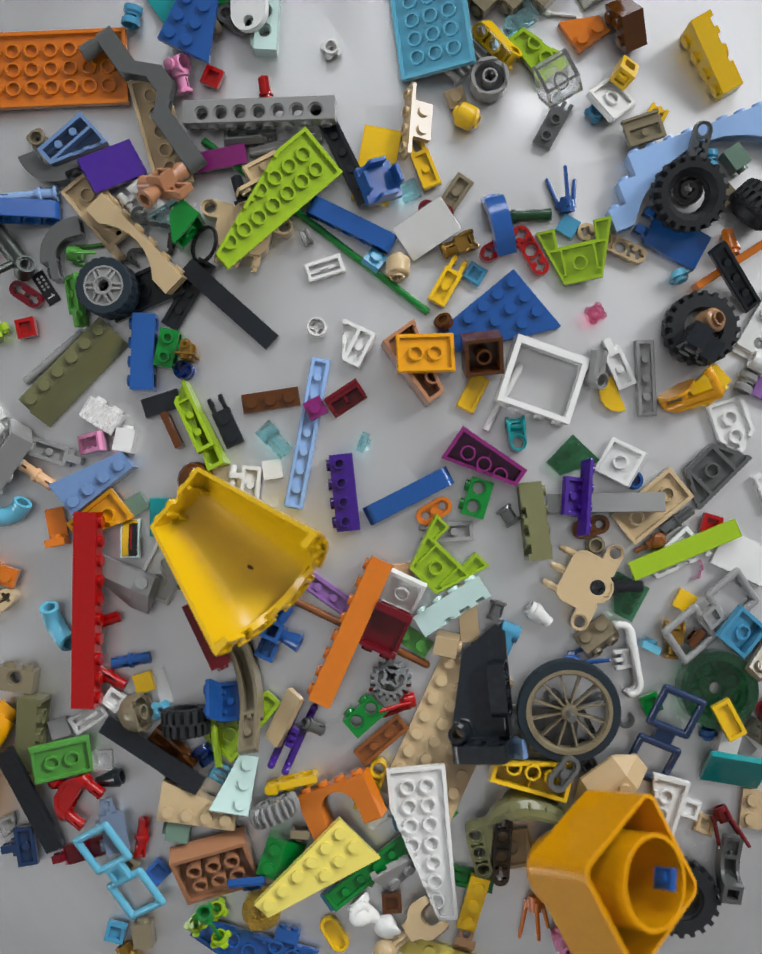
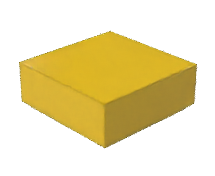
(683, 599)
(144, 681)

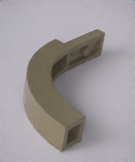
(250, 697)

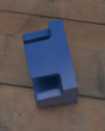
(379, 181)

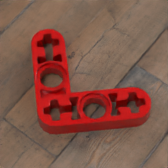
(521, 244)

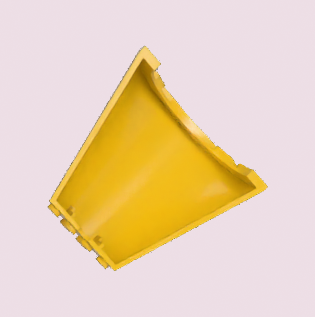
(212, 538)

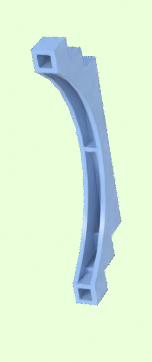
(647, 162)

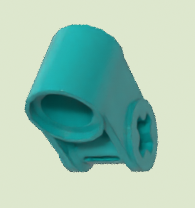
(516, 432)

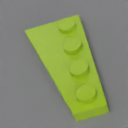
(229, 731)

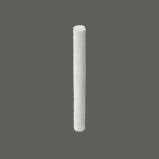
(496, 409)

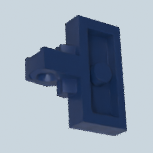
(23, 846)

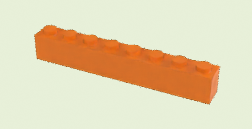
(350, 631)

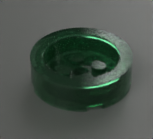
(733, 681)

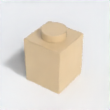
(447, 644)

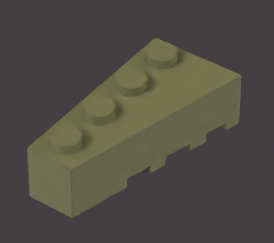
(533, 521)
(31, 724)

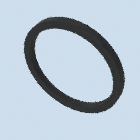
(213, 248)

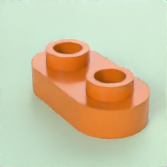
(432, 508)

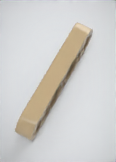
(613, 240)

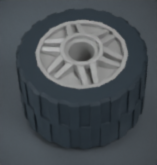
(108, 288)

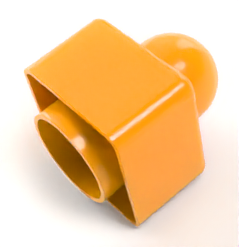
(600, 874)

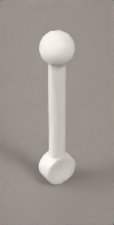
(548, 12)

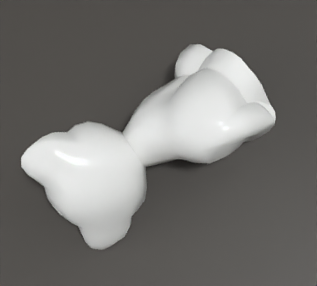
(363, 913)

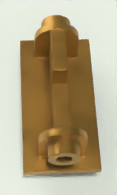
(187, 351)

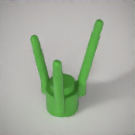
(77, 253)

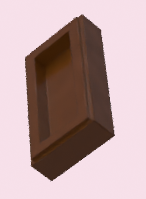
(172, 430)

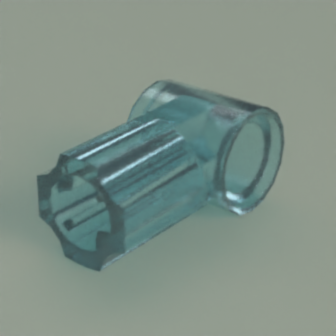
(271, 435)

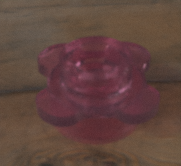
(600, 312)

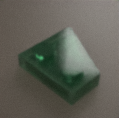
(569, 456)
(628, 603)

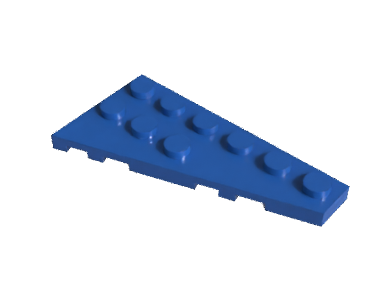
(191, 28)

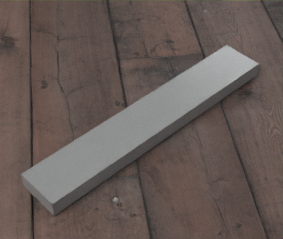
(617, 502)

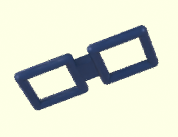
(664, 733)

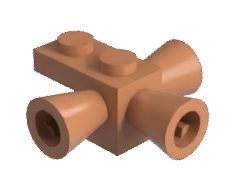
(164, 184)

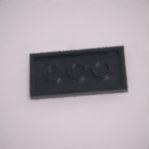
(151, 294)

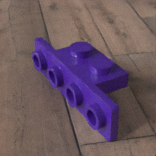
(578, 495)

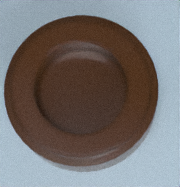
(443, 321)

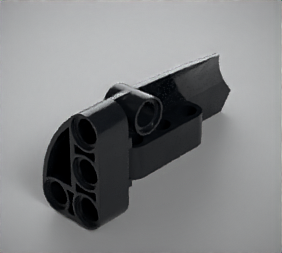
(483, 703)

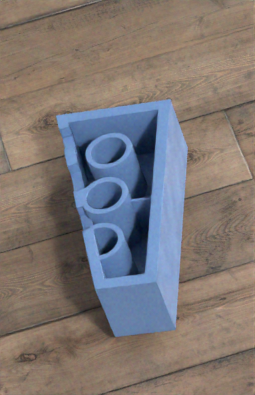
(88, 484)

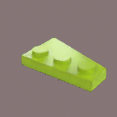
(532, 48)

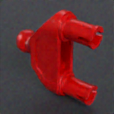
(70, 793)

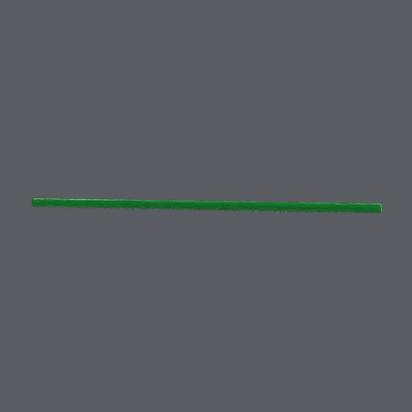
(343, 247)

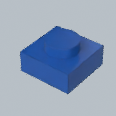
(158, 872)
(665, 878)

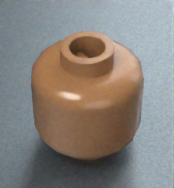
(713, 318)

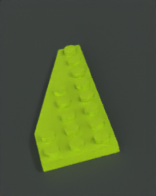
(289, 182)

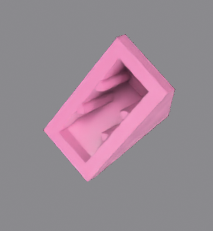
(93, 442)

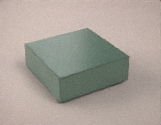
(137, 504)

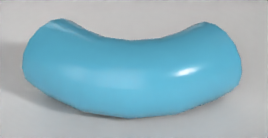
(15, 511)
(56, 625)

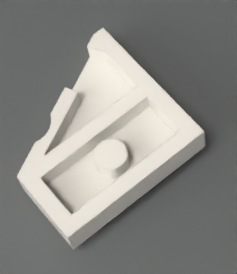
(356, 343)

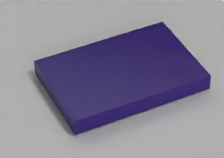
(112, 167)

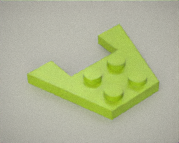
(581, 260)
(436, 565)

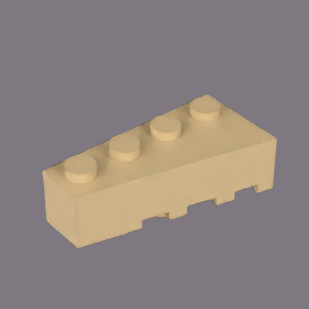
(183, 807)

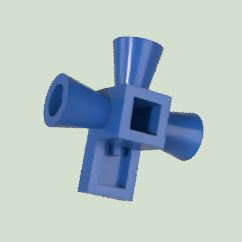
(278, 634)

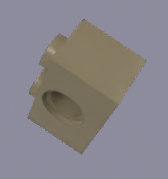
(29, 678)

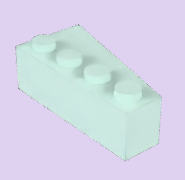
(451, 606)

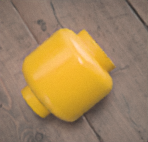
(466, 116)

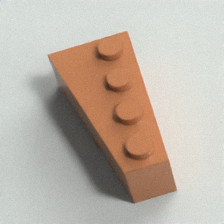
(425, 385)

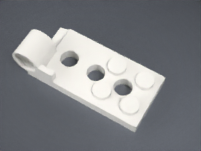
(745, 345)

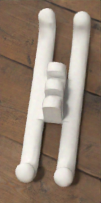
(629, 658)

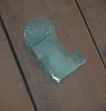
(524, 18)

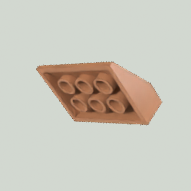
(209, 862)

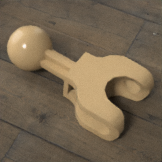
(414, 929)

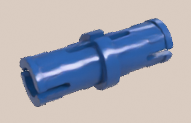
(131, 660)

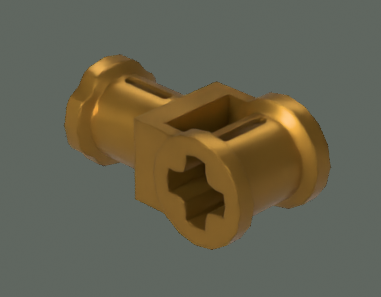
(461, 244)
(678, 634)

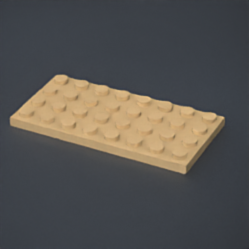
(428, 733)

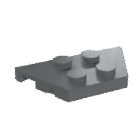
(712, 471)

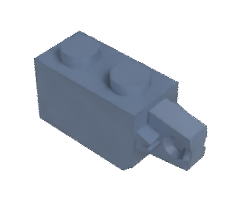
(116, 820)

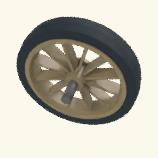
(568, 709)

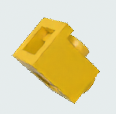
(624, 72)

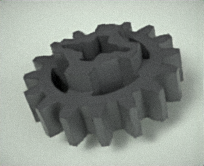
(393, 687)

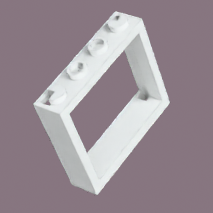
(549, 350)

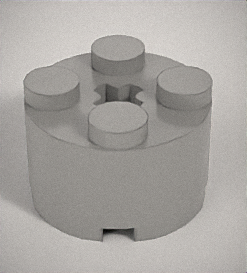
(498, 75)

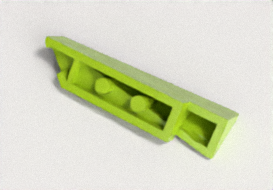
(199, 428)

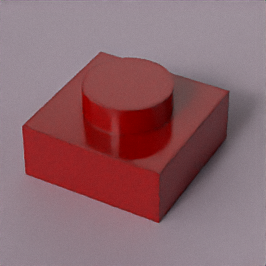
(212, 77)
(26, 328)
(709, 520)

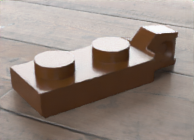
(174, 747)

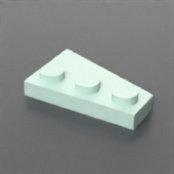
(237, 789)

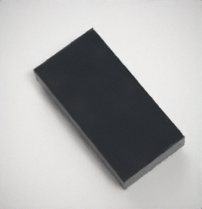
(159, 403)

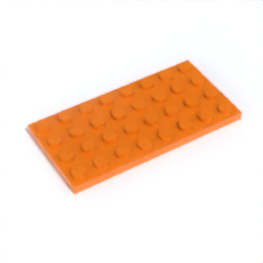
(51, 71)

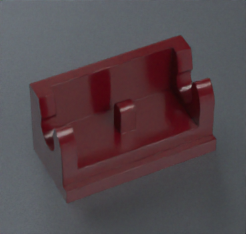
(345, 398)

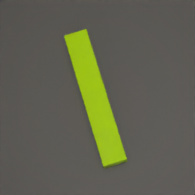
(684, 549)

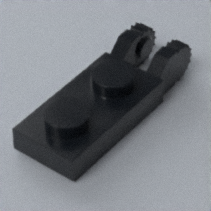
(226, 423)

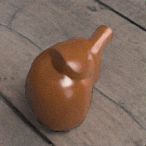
(655, 541)

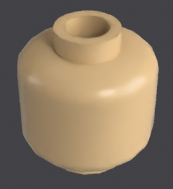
(397, 267)

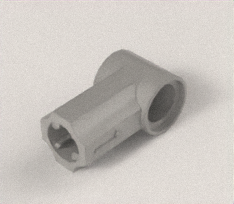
(595, 375)

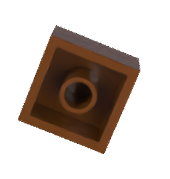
(482, 353)

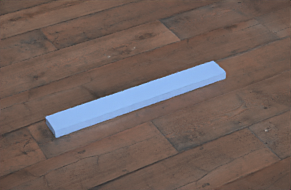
(306, 436)

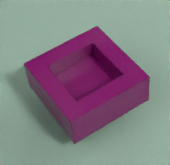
(315, 408)

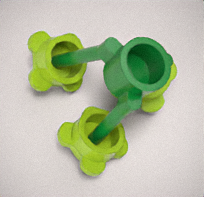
(204, 916)

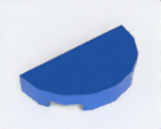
(247, 884)

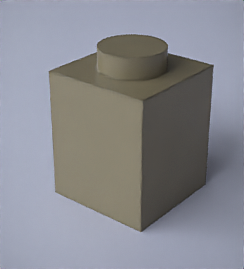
(143, 932)

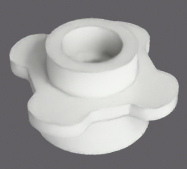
(328, 44)

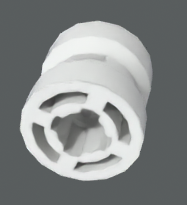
(315, 325)

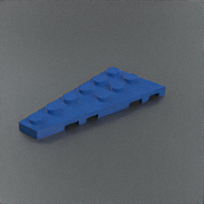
(251, 942)

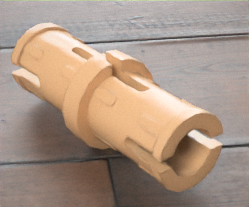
(36, 474)

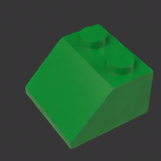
(184, 223)
(278, 855)

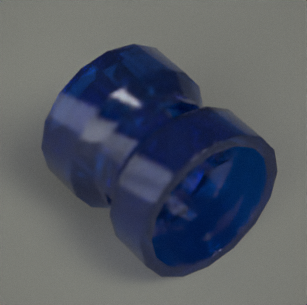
(183, 370)
(201, 751)

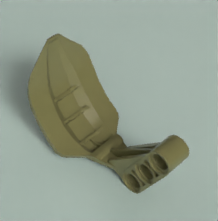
(513, 806)

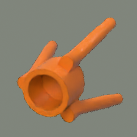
(535, 906)

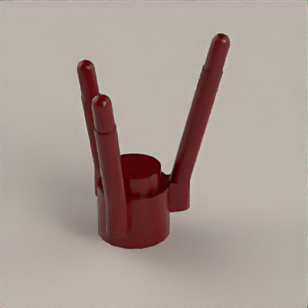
(722, 814)

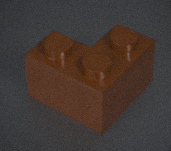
(629, 23)

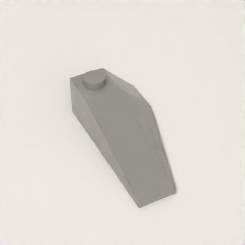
(131, 584)

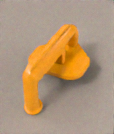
(688, 402)

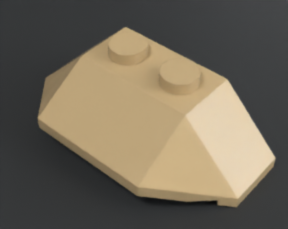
(614, 773)

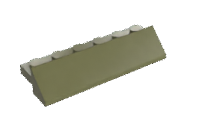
(73, 372)

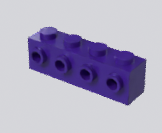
(344, 492)

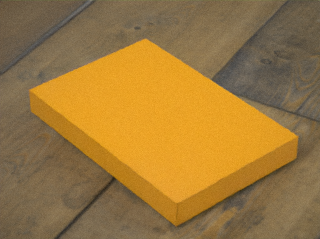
(425, 353)

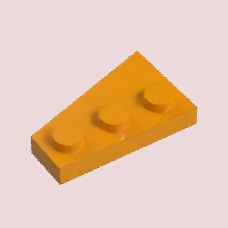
(112, 507)

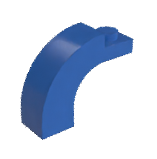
(500, 223)

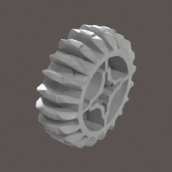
(274, 810)

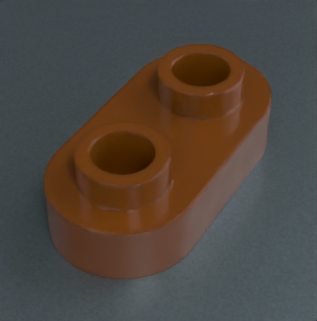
(594, 530)

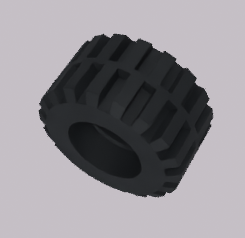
(747, 203)
(184, 722)

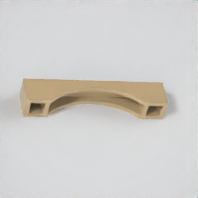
(164, 272)

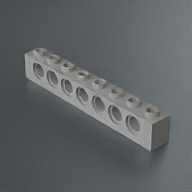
(251, 106)

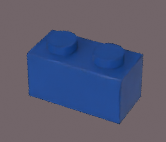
(287, 934)

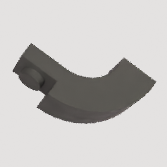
(49, 174)
(728, 869)

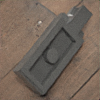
(249, 137)

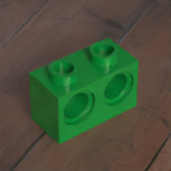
(167, 343)
(481, 499)
(368, 718)

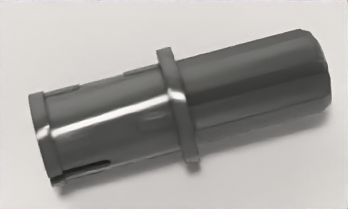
(676, 520)

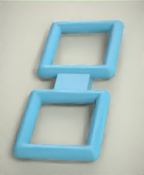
(119, 871)

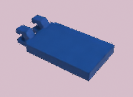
(678, 247)

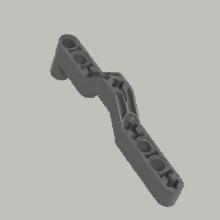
(156, 75)

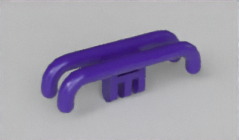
(293, 740)

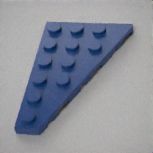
(507, 308)

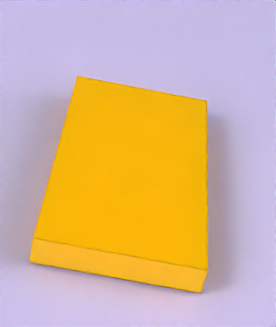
(378, 143)

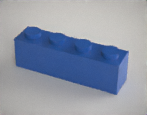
(143, 346)

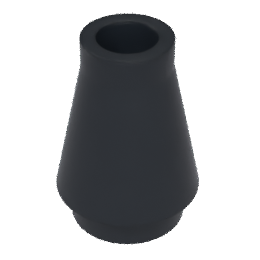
(112, 778)

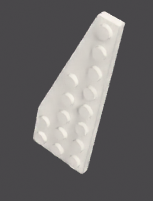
(422, 815)

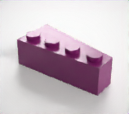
(479, 455)

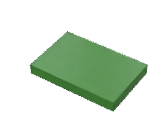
(61, 759)

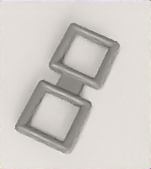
(708, 617)

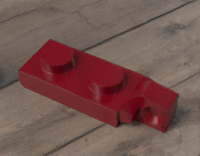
(71, 855)

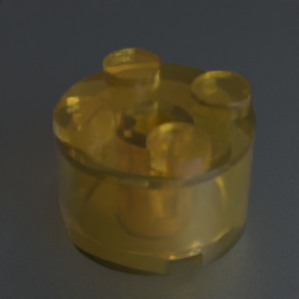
(253, 916)

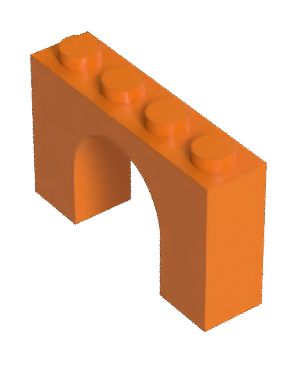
(357, 784)

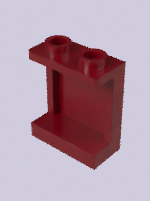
(385, 630)

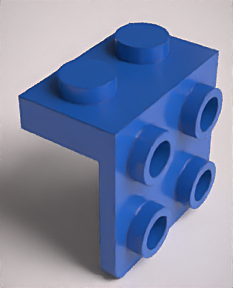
(221, 701)

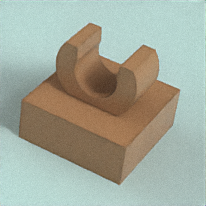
(463, 943)

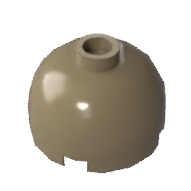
(136, 712)

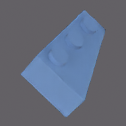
(72, 141)

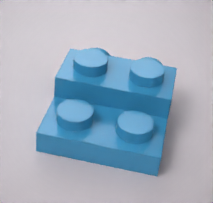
(740, 631)

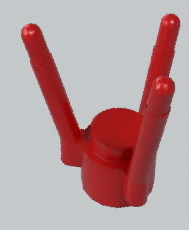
(406, 703)

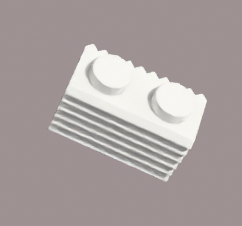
(102, 415)

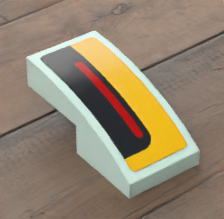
(130, 539)

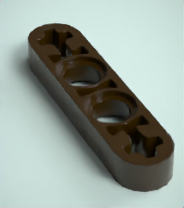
(502, 847)

